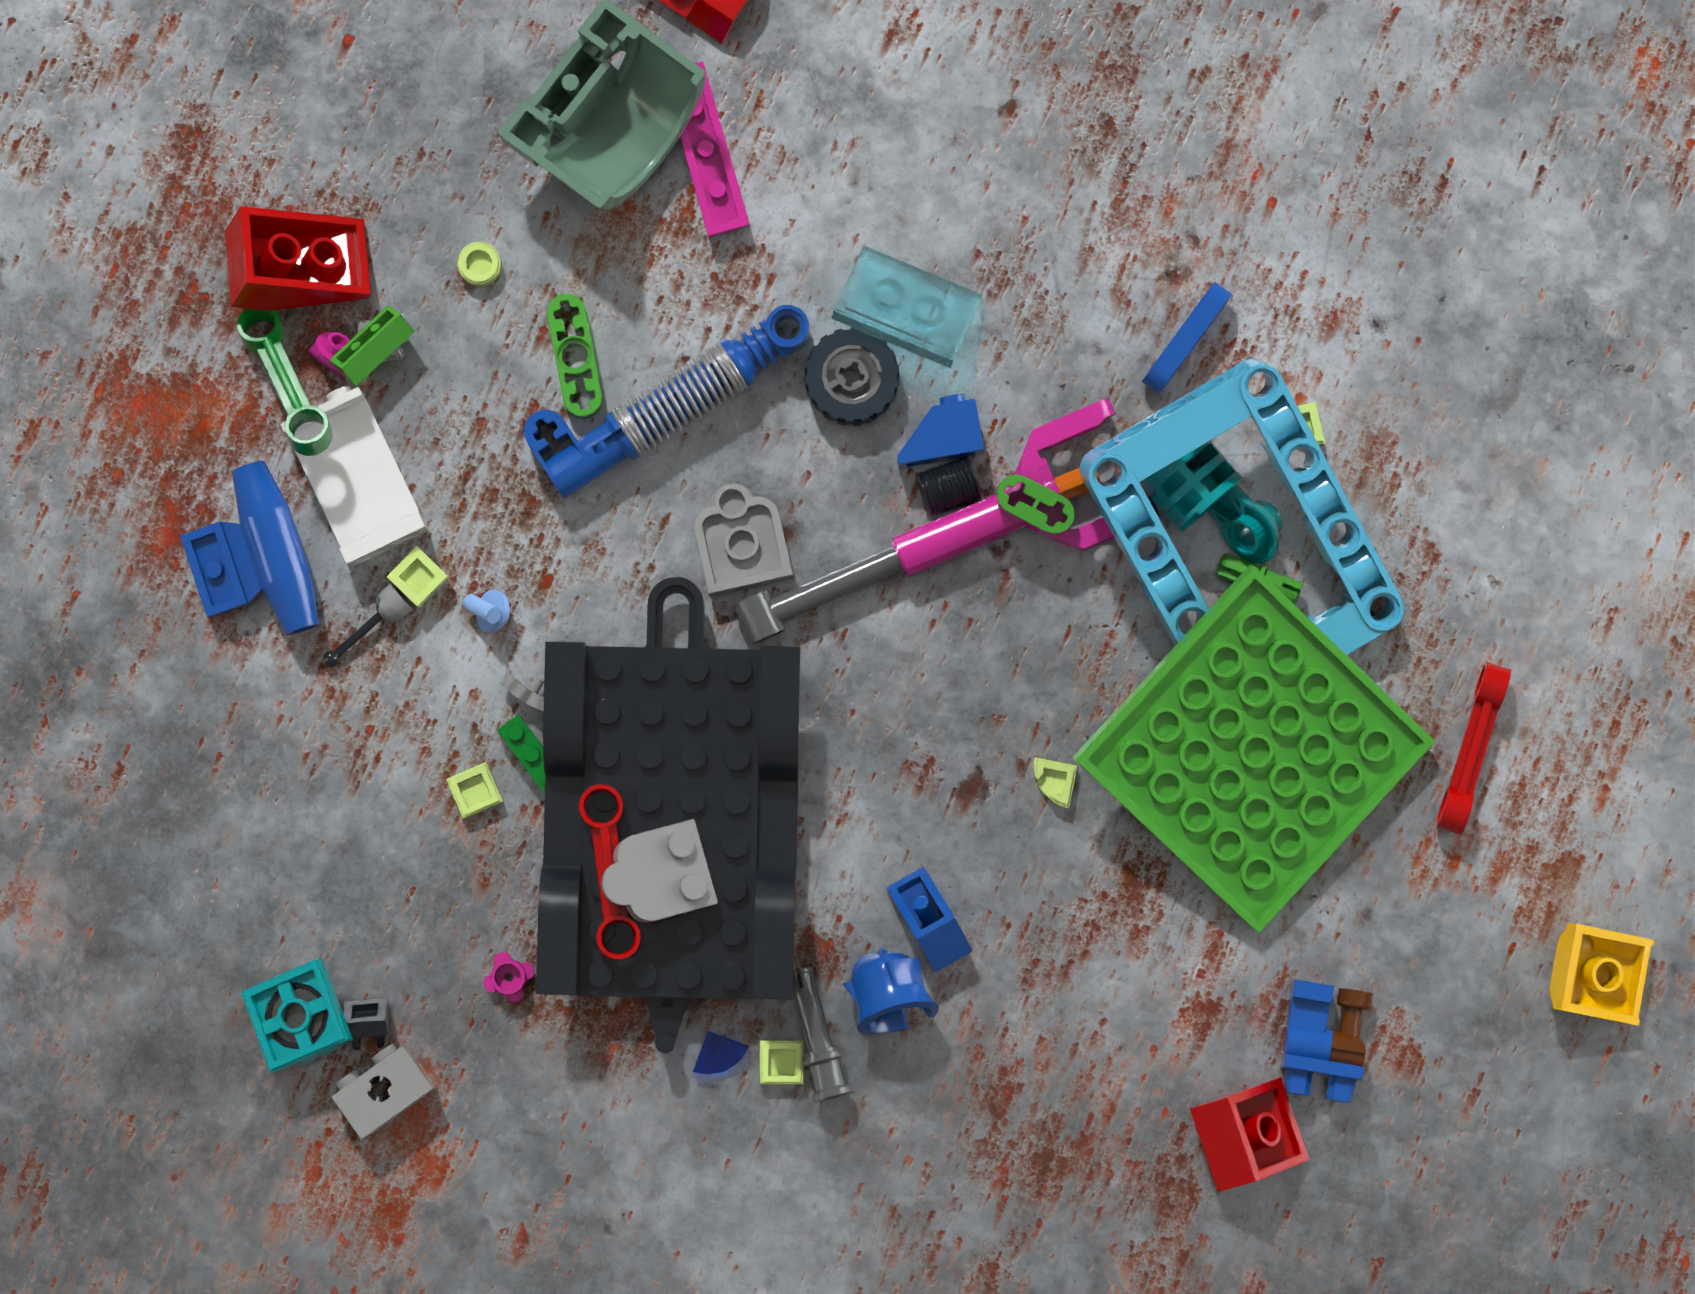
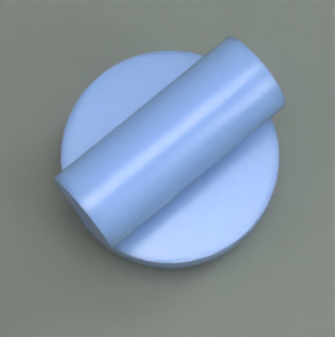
(490, 610)

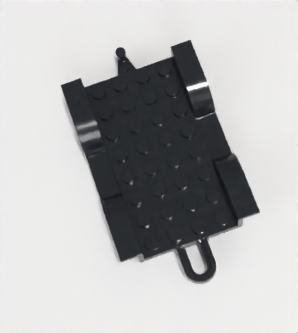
(679, 743)

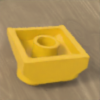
(1599, 973)

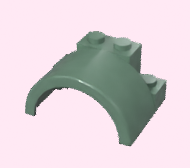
(609, 119)

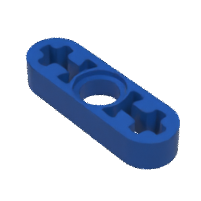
(1187, 337)

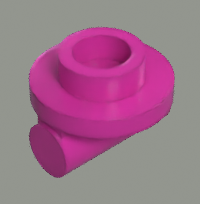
(326, 347)

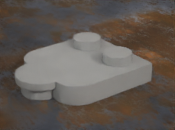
(741, 541)
(660, 873)

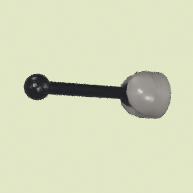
(390, 606)

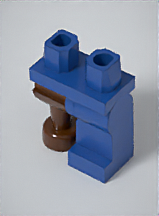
(1323, 1051)

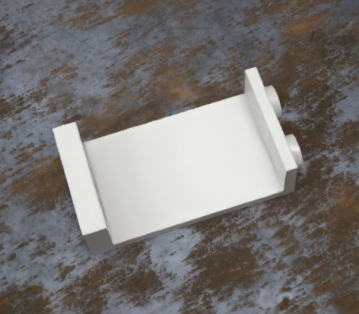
(359, 480)

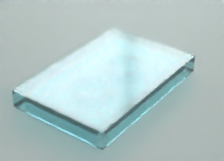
(906, 306)

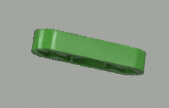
(580, 322)

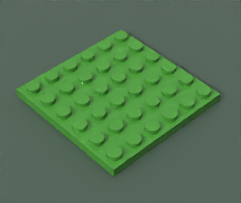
(1254, 748)

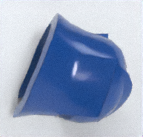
(884, 987)

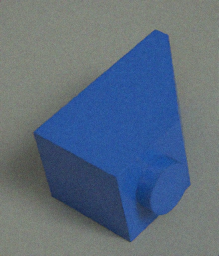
(944, 434)
(929, 919)

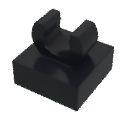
(367, 1019)

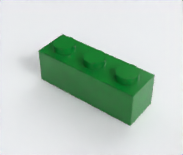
(525, 747)

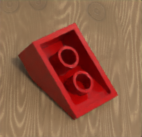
(295, 259)

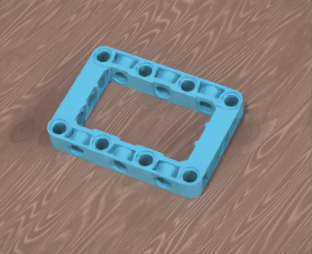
(1191, 424)

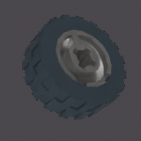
(851, 376)

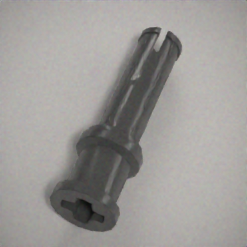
(821, 1055)

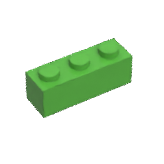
(372, 345)

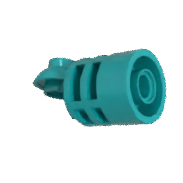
(1209, 483)

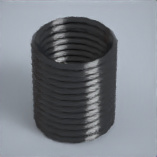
(948, 486)

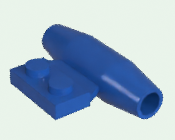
(258, 555)

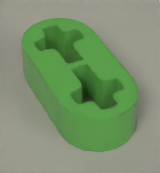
(1029, 513)

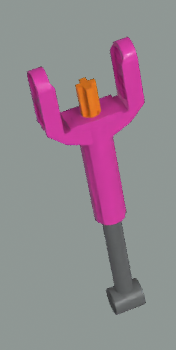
(947, 535)

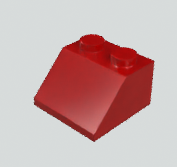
(1249, 1134)

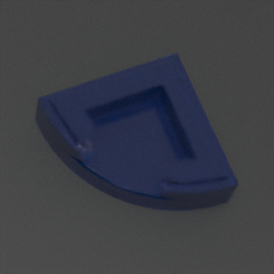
(718, 1054)

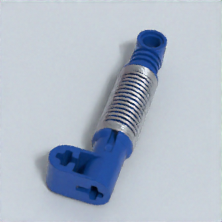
(632, 428)

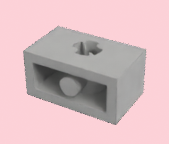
(408, 1087)

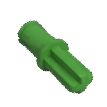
(1232, 567)

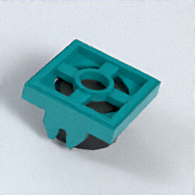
(297, 1016)

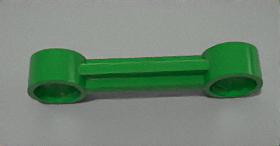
(285, 381)

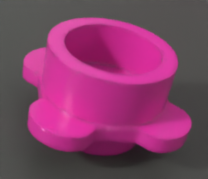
(512, 989)

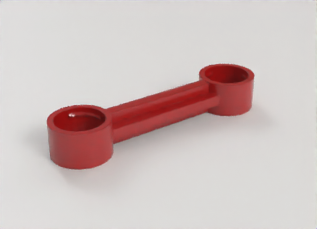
(1486, 703)
(604, 843)

